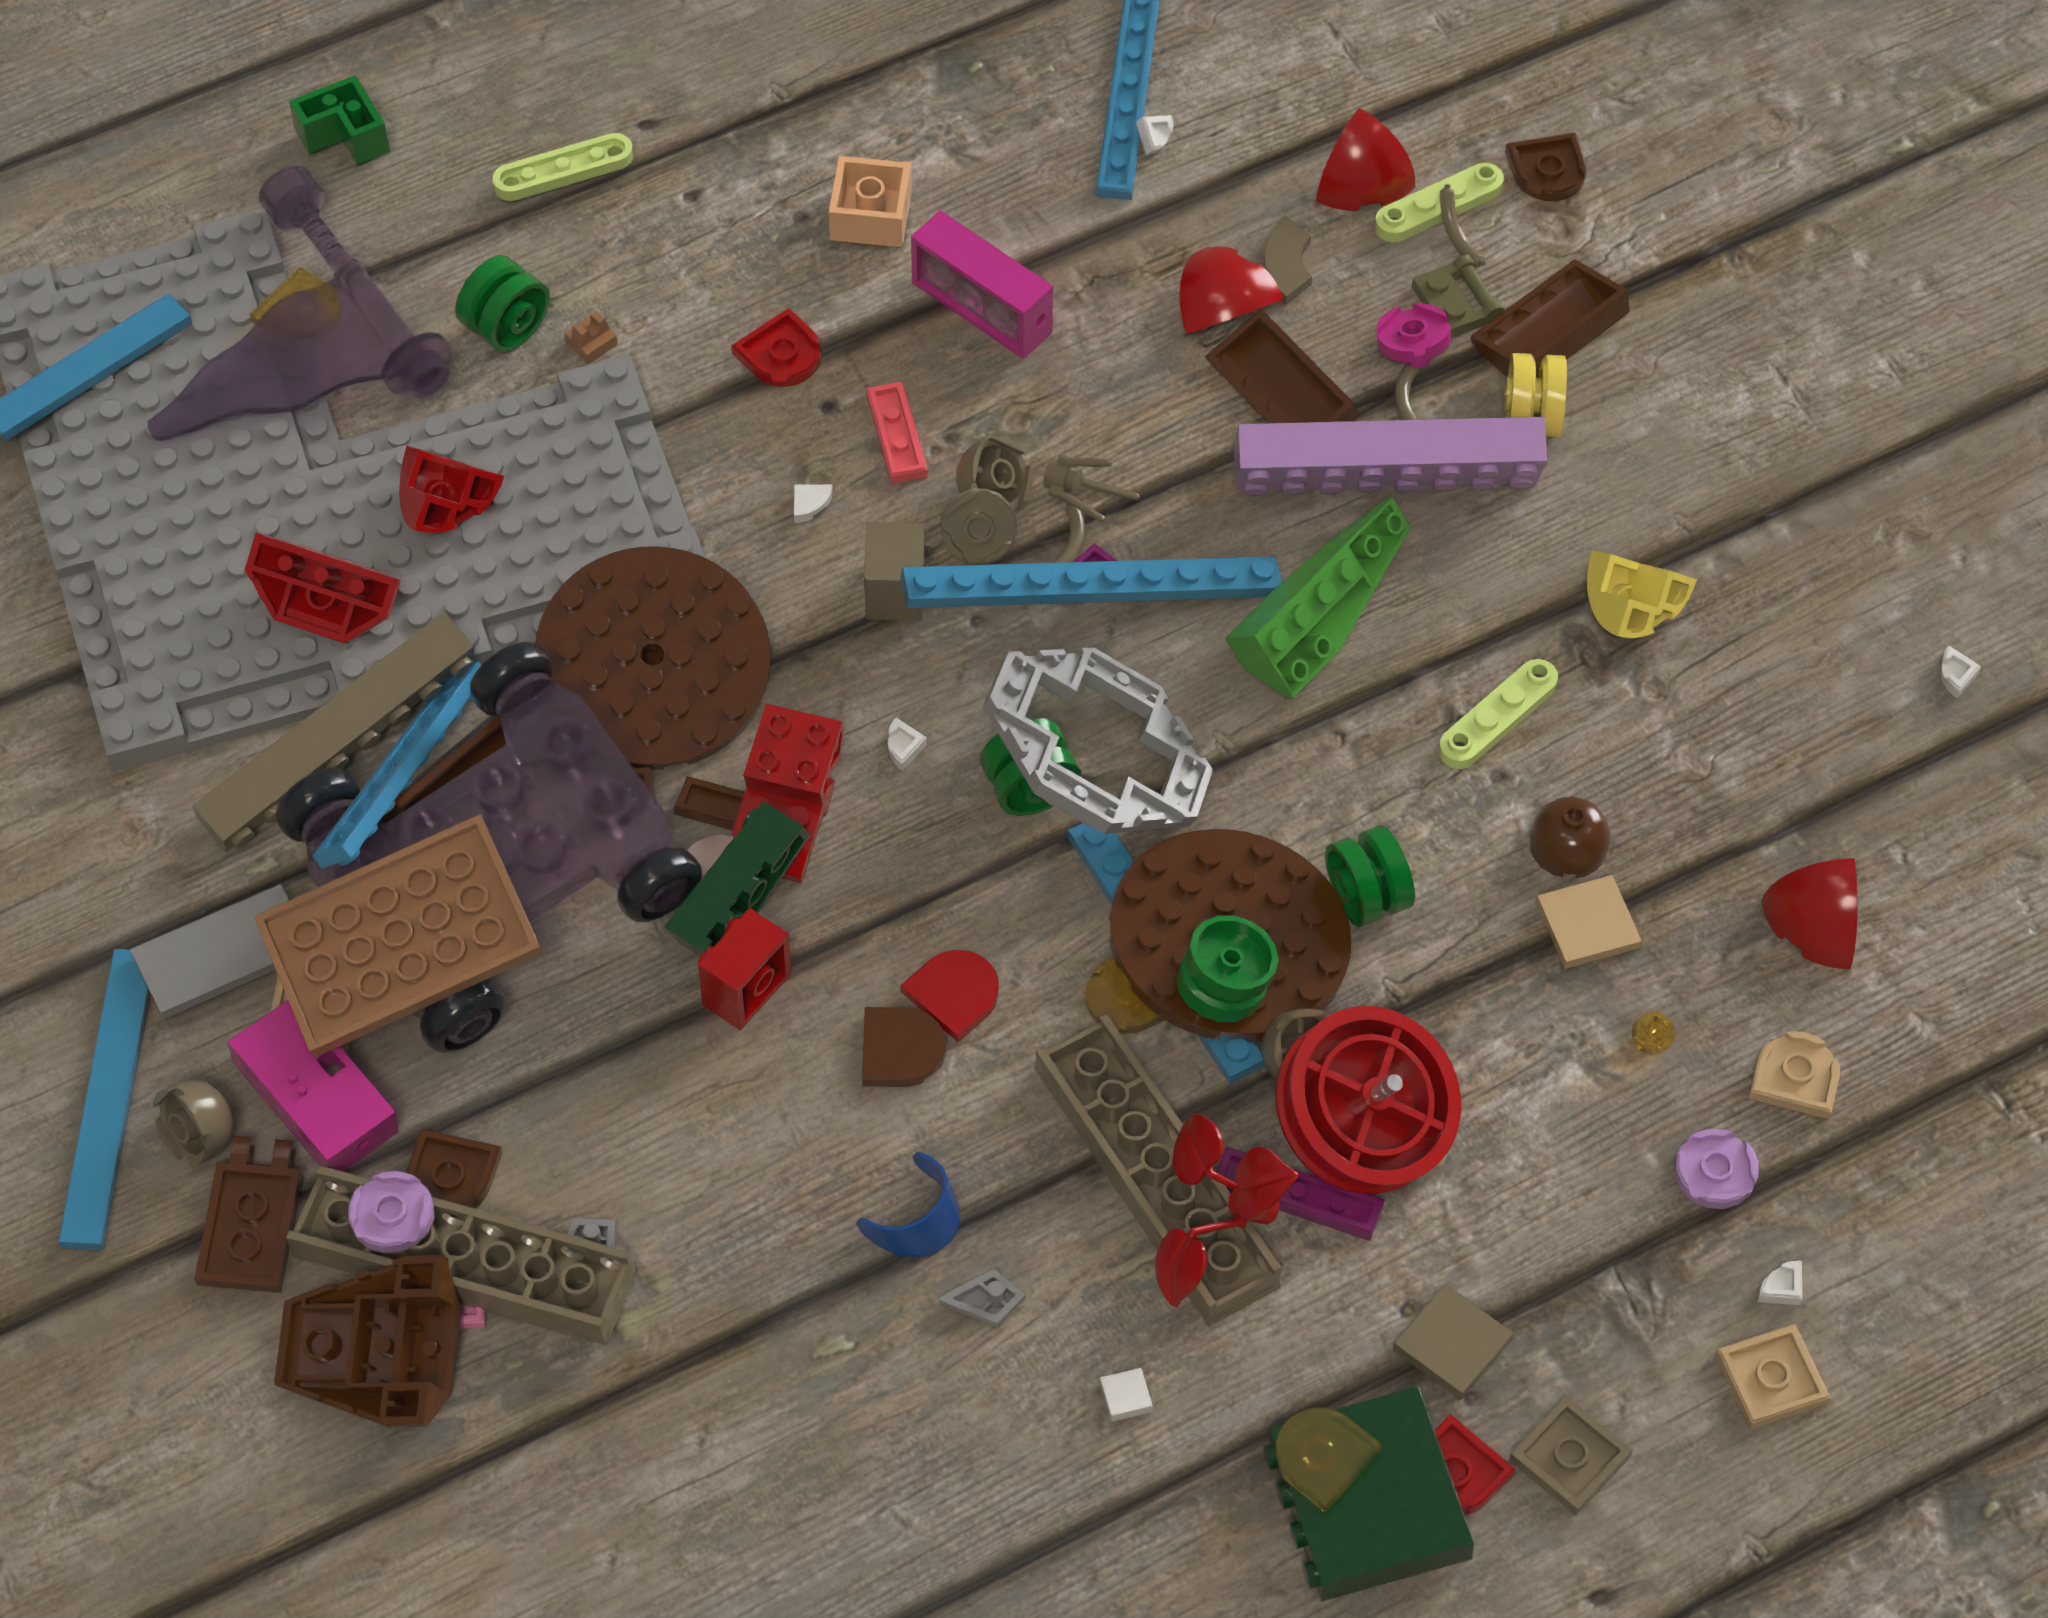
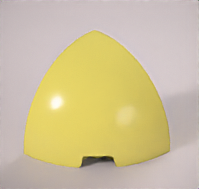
(1634, 596)

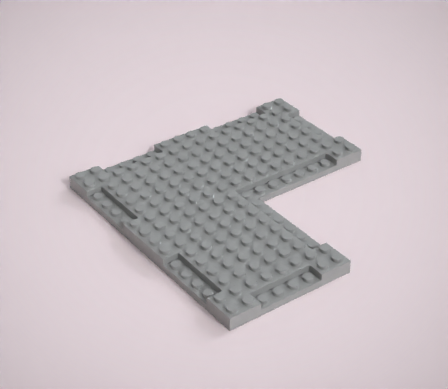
(161, 530)

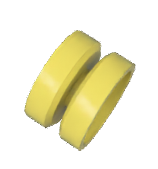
(1541, 395)

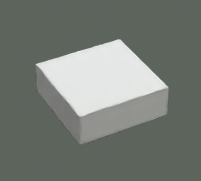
(1126, 1394)

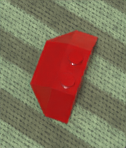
(319, 589)

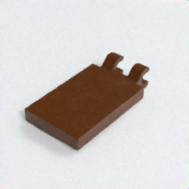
(249, 1219)

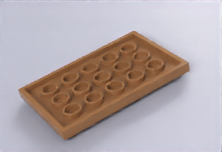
(397, 935)

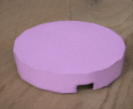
(1716, 1169)
(391, 1212)

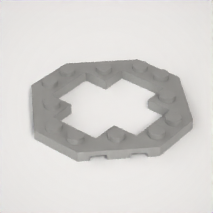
(1033, 745)

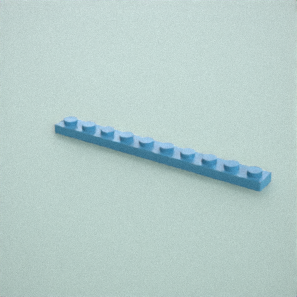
(1089, 582)

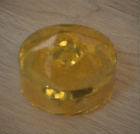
(1653, 1033)

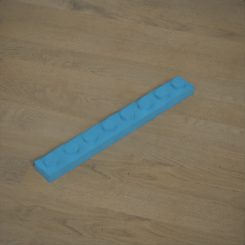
(395, 772)
(1108, 863)

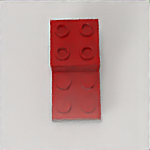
(791, 772)

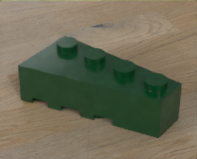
(738, 878)

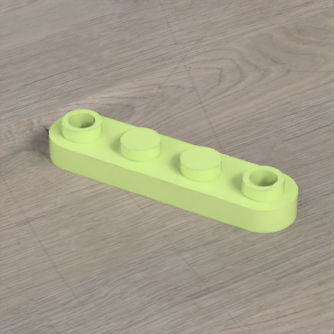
(562, 166)
(1423, 208)
(1498, 714)

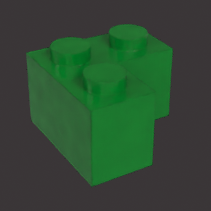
(340, 114)

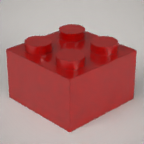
(744, 968)

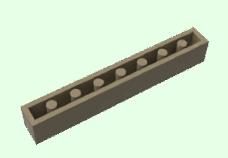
(336, 730)

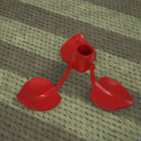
(1255, 1198)

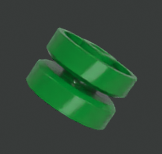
(502, 303)
(1008, 781)
(1370, 875)
(1227, 968)

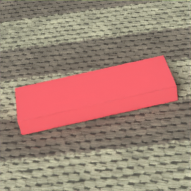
(896, 432)

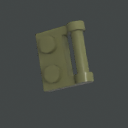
(1442, 291)

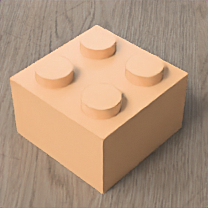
(870, 201)

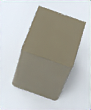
(886, 552)

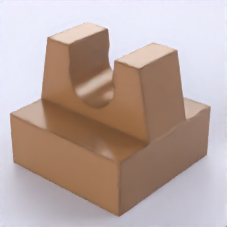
(591, 337)

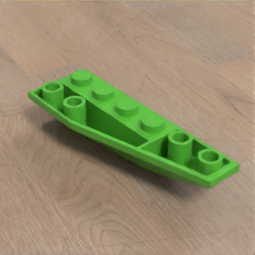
(1319, 603)

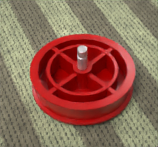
(1368, 1100)

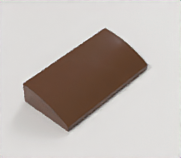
(1554, 317)
(1278, 375)
(466, 753)

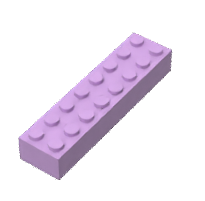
(1389, 454)

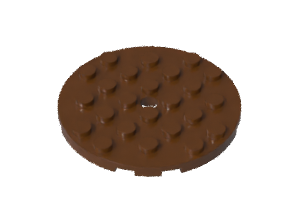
(667, 603)
(1229, 875)

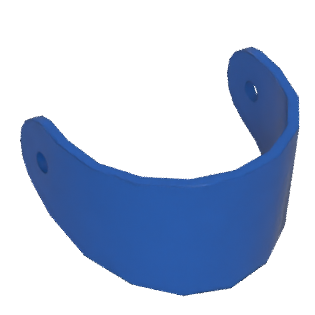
(931, 1231)

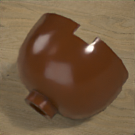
(1570, 837)

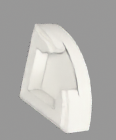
(1154, 132)
(810, 500)
(1957, 671)
(904, 743)
(1783, 1285)

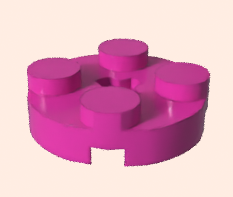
(1399, 339)

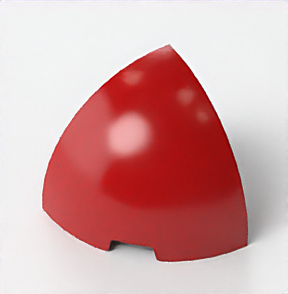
(1365, 167)
(1222, 286)
(441, 491)
(1817, 911)

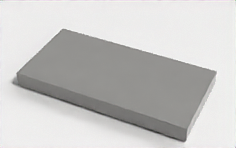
(207, 955)

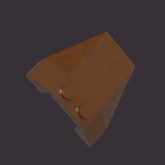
(375, 1342)

